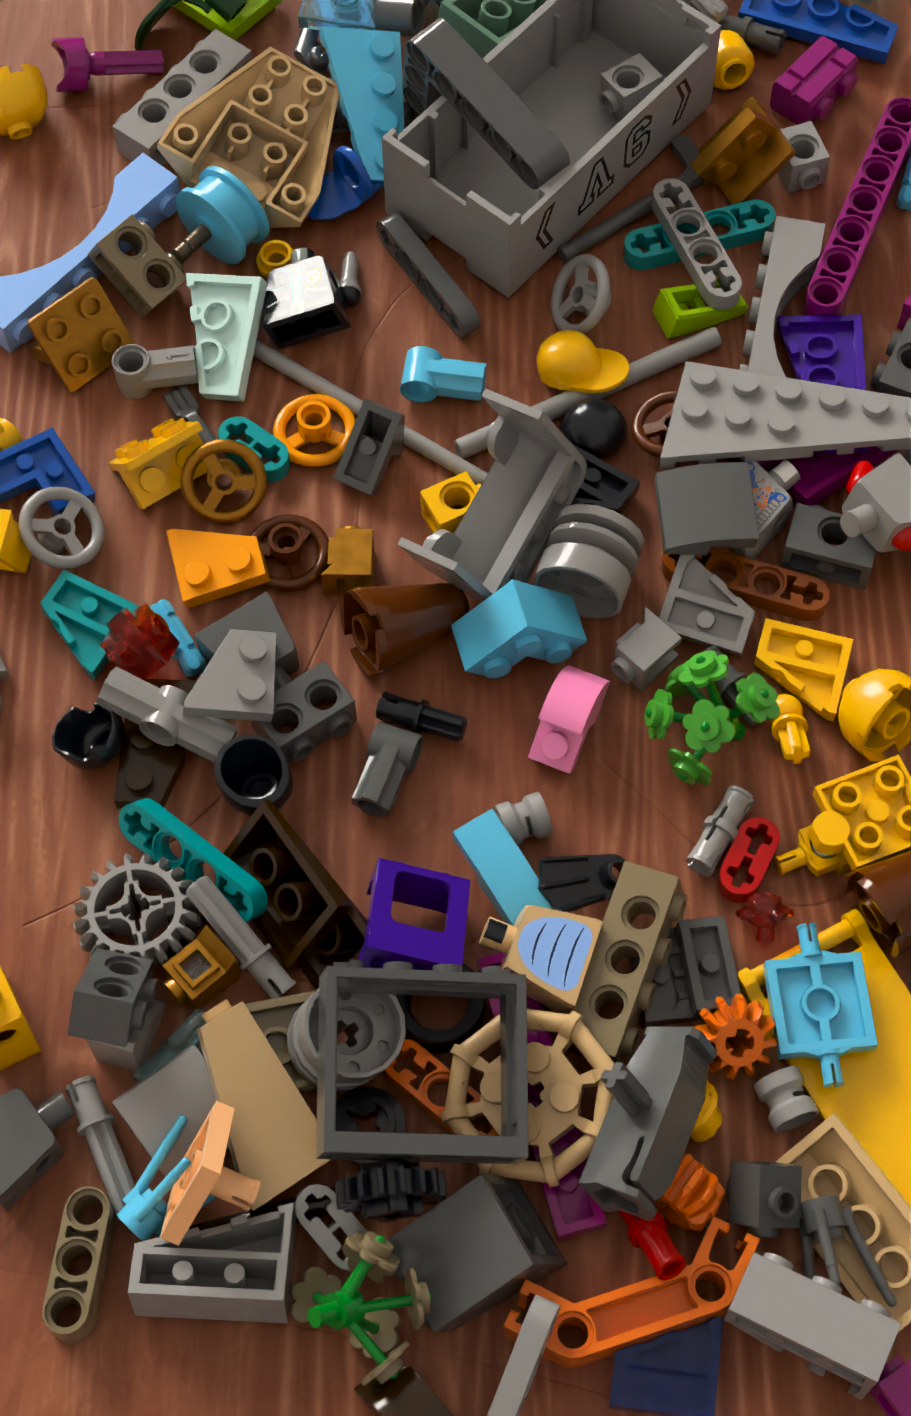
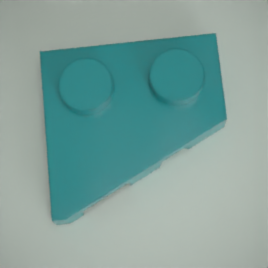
(80, 618)

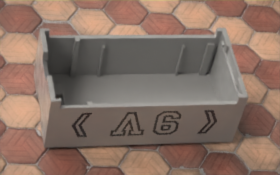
(469, 198)

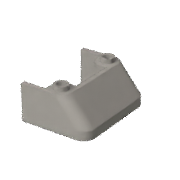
(514, 508)

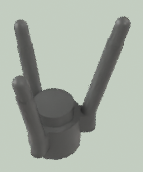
(824, 1222)

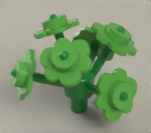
(711, 721)

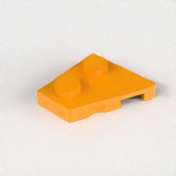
(215, 564)

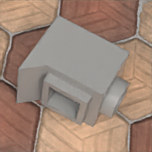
(645, 651)

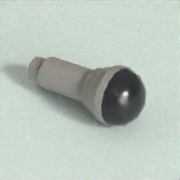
(349, 285)

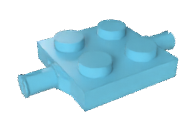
(820, 1005)

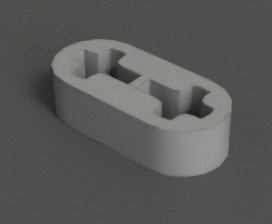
(317, 1229)

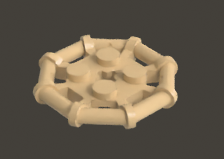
(560, 1096)

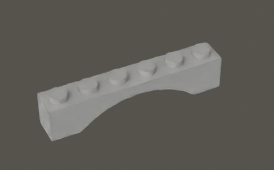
(792, 261)

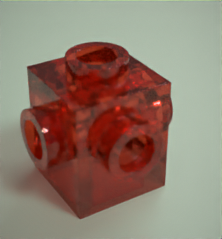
(139, 641)

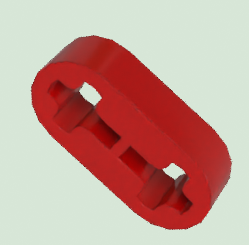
(739, 855)

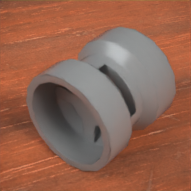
(525, 818)
(786, 1099)

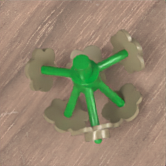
(370, 1322)

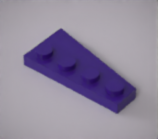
(826, 350)

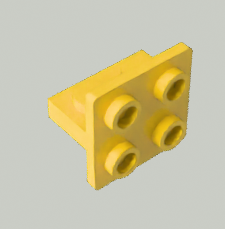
(155, 465)

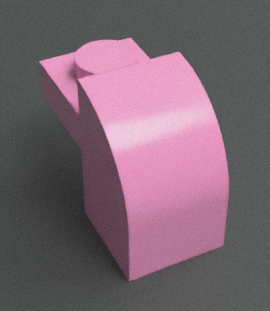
(566, 717)

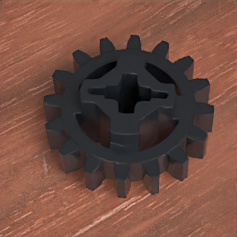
(390, 1190)

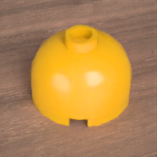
(21, 101)
(876, 712)

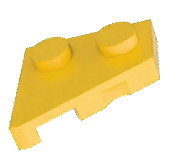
(805, 663)

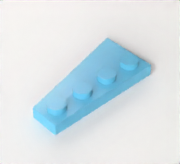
(370, 88)

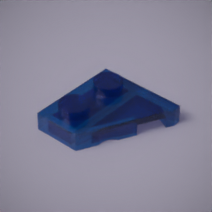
(670, 1373)

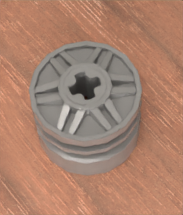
(591, 558)
(373, 1031)

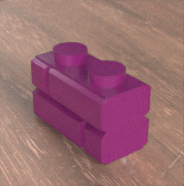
(814, 82)

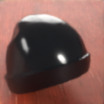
(253, 771)

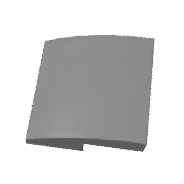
(164, 1096)

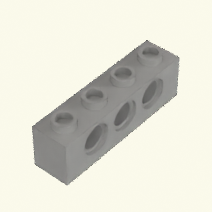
(194, 76)

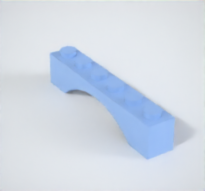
(140, 190)

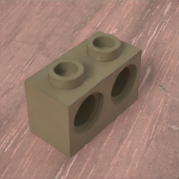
(129, 272)

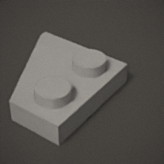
(705, 609)

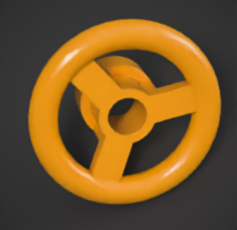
(311, 411)

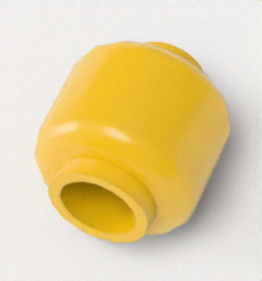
(734, 61)

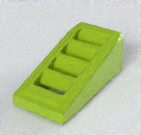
(677, 320)

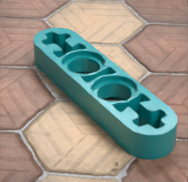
(730, 216)
(194, 853)

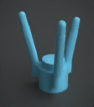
(146, 1209)

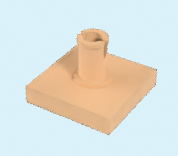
(207, 1176)

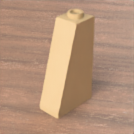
(271, 1121)

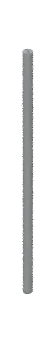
(322, 386)

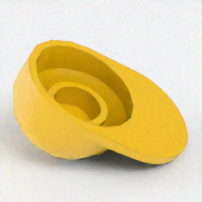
(574, 364)

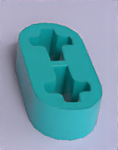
(260, 442)

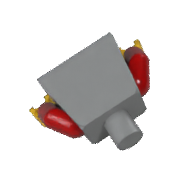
(879, 504)

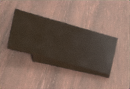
(307, 912)

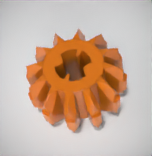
(744, 1048)
(691, 1196)

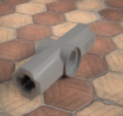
(161, 714)

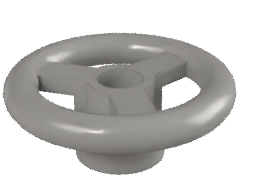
(585, 296)
(49, 540)

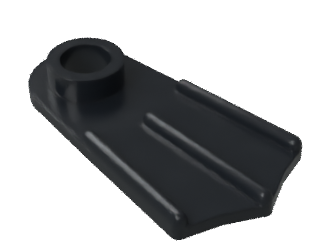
(578, 880)

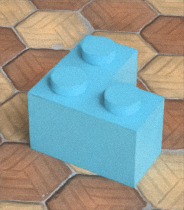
(518, 624)

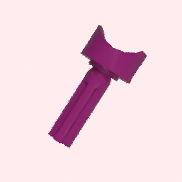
(80, 63)

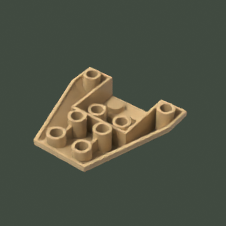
(265, 128)

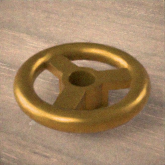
(216, 467)

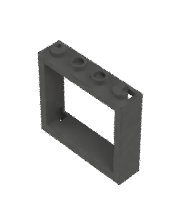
(441, 981)

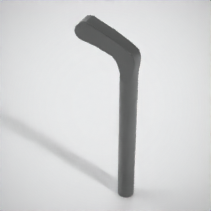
(686, 152)

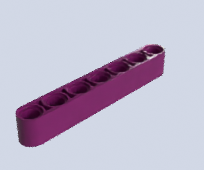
(861, 212)

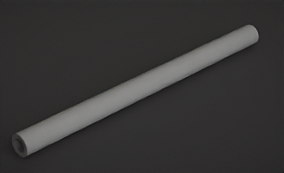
(638, 371)

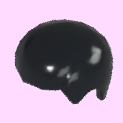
(595, 427)
(89, 737)

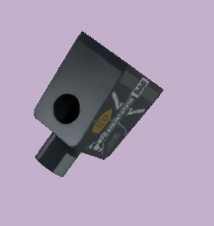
(303, 301)

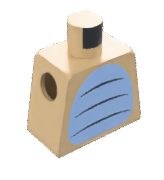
(549, 949)

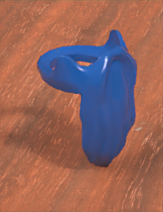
(343, 187)

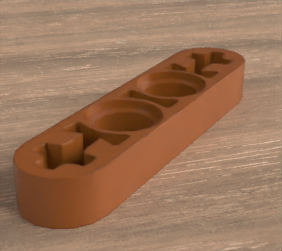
(750, 570)

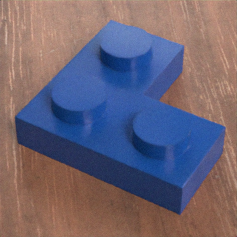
(41, 464)

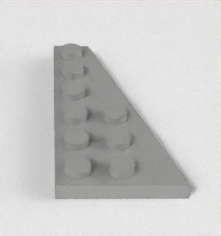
(776, 418)

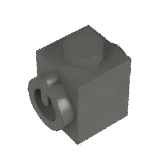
(764, 1196)

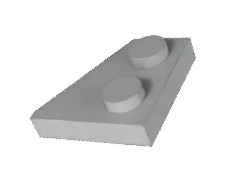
(237, 679)

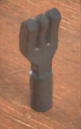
(185, 406)

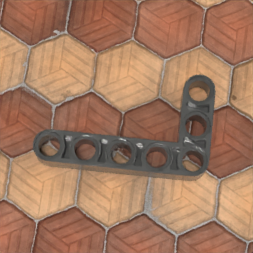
(446, 65)

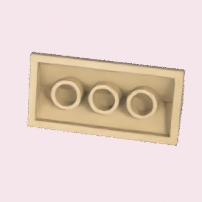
(840, 1166)

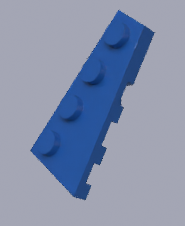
(808, 20)

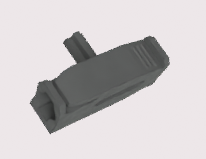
(648, 1120)

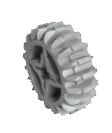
(120, 917)

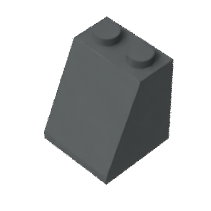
(476, 1250)

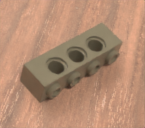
(635, 893)

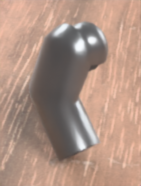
(308, 53)

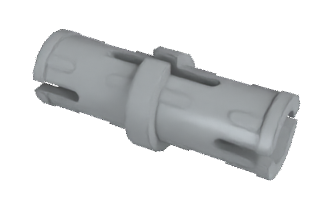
(720, 830)

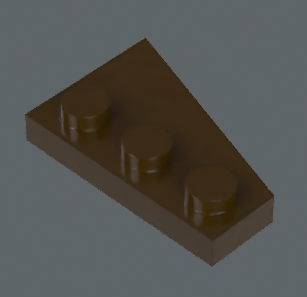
(146, 766)

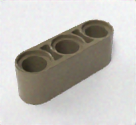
(83, 1289)

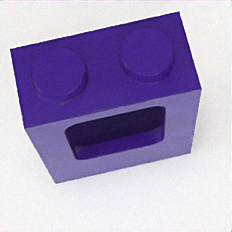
(422, 888)

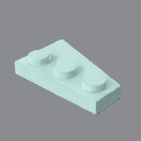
(226, 329)

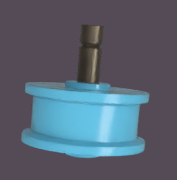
(220, 217)

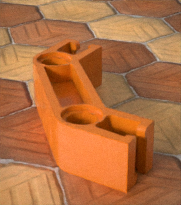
(640, 1309)

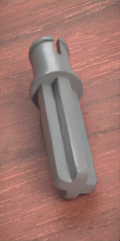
(239, 937)
(101, 1138)

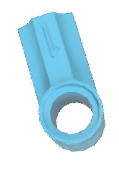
(431, 375)

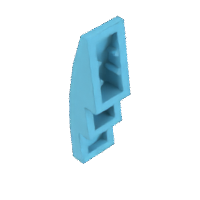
(499, 866)

